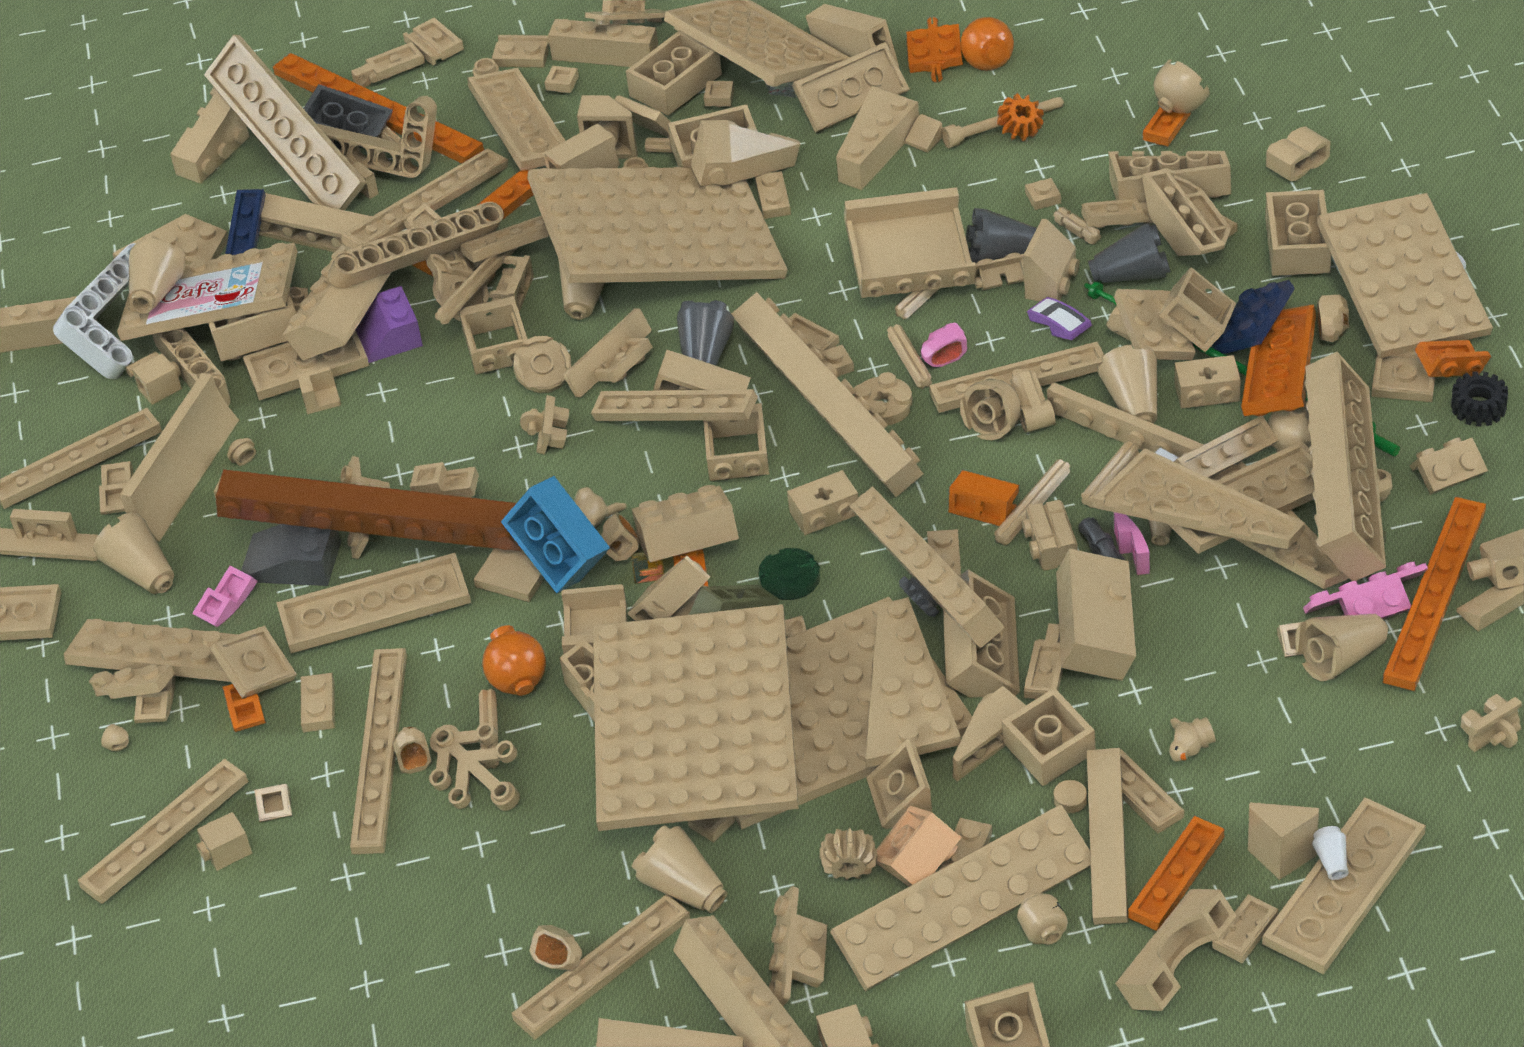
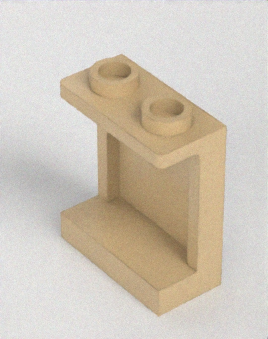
(590, 608)

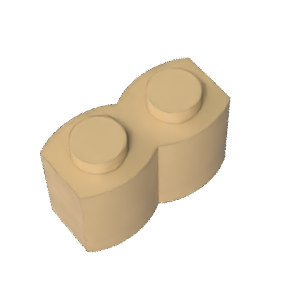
(1297, 153)

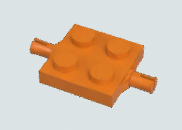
(934, 48)

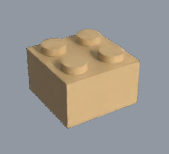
(1048, 736)

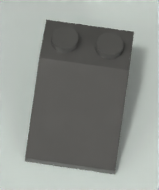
(346, 112)
(292, 555)

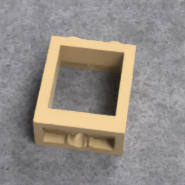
(1190, 300)
(475, 321)
(737, 464)

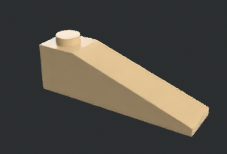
(736, 153)

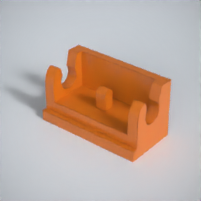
(982, 498)

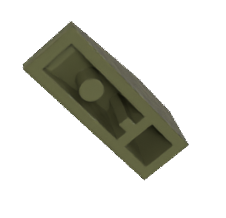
(731, 598)

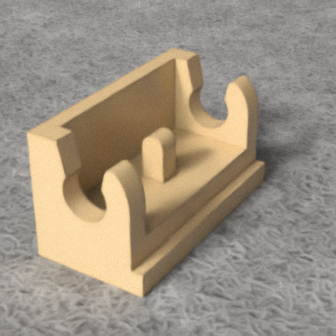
(514, 281)

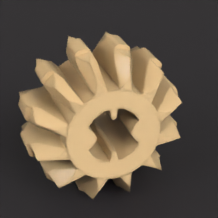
(848, 853)

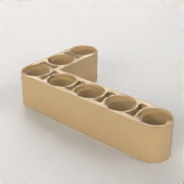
(401, 151)

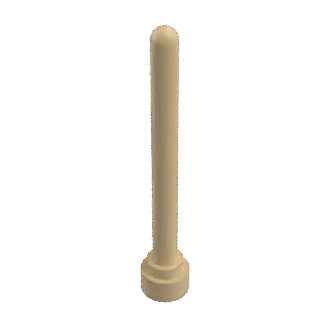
(953, 135)

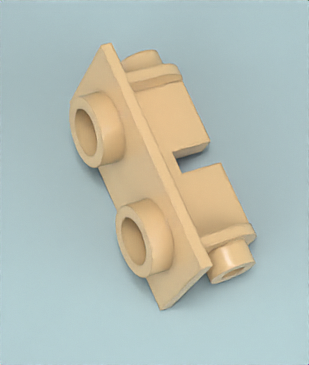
(989, 271)

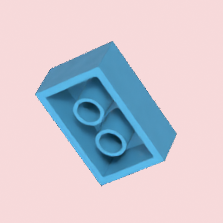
(555, 534)

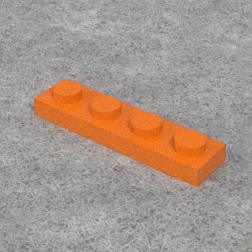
(1176, 873)

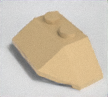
(1184, 214)

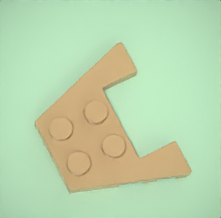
(192, 235)

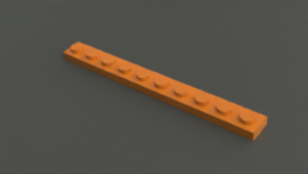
(309, 75)

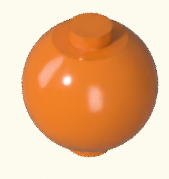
(987, 43)
(513, 661)

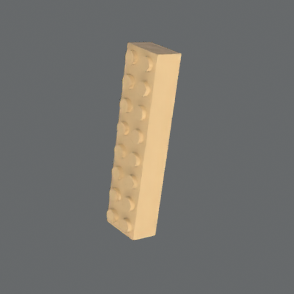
(1344, 468)

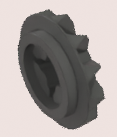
(919, 595)

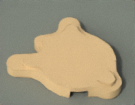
(449, 277)

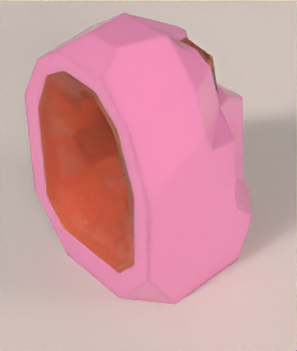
(944, 346)

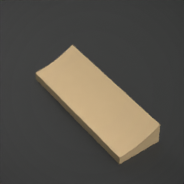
(179, 456)

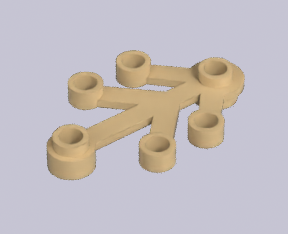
(471, 762)

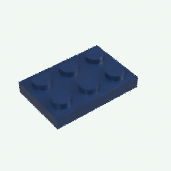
(1253, 316)

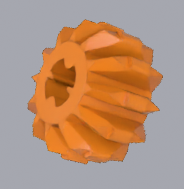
(1020, 117)

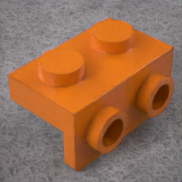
(1451, 358)

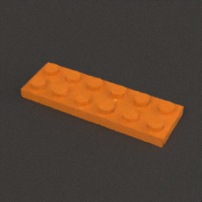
(1278, 364)

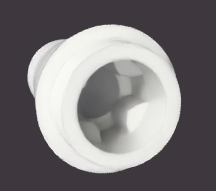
(1331, 849)

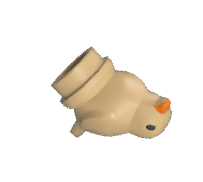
(1190, 738)

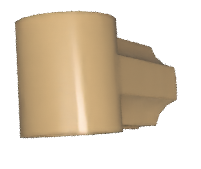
(1035, 410)

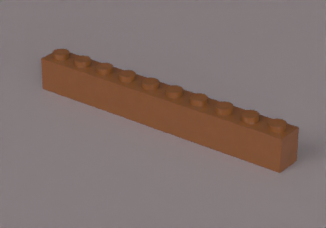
(364, 509)

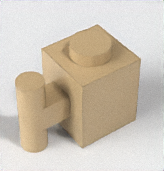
(155, 376)

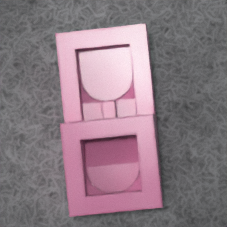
(1131, 540)
(230, 593)

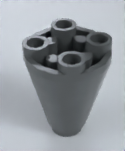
(996, 235)
(1131, 258)
(704, 329)

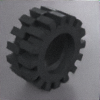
(1479, 386)

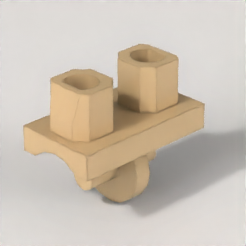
(535, 422)
(1496, 727)

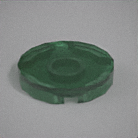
(789, 573)

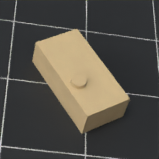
(1095, 614)

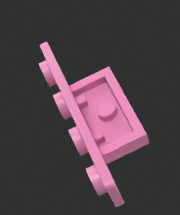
(1379, 596)

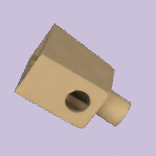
(1501, 561)

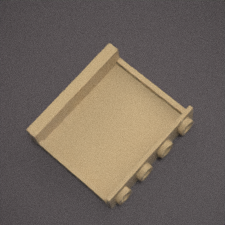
(908, 242)

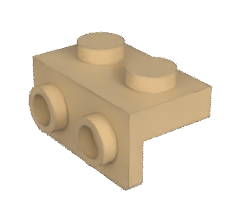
(1450, 465)

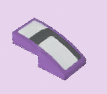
(1060, 317)

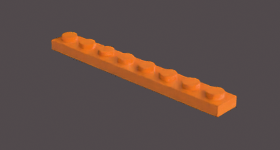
(1434, 594)

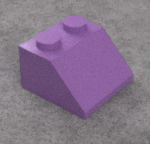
(389, 326)

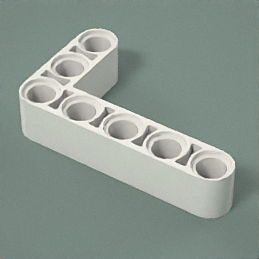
(84, 334)

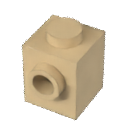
(223, 841)

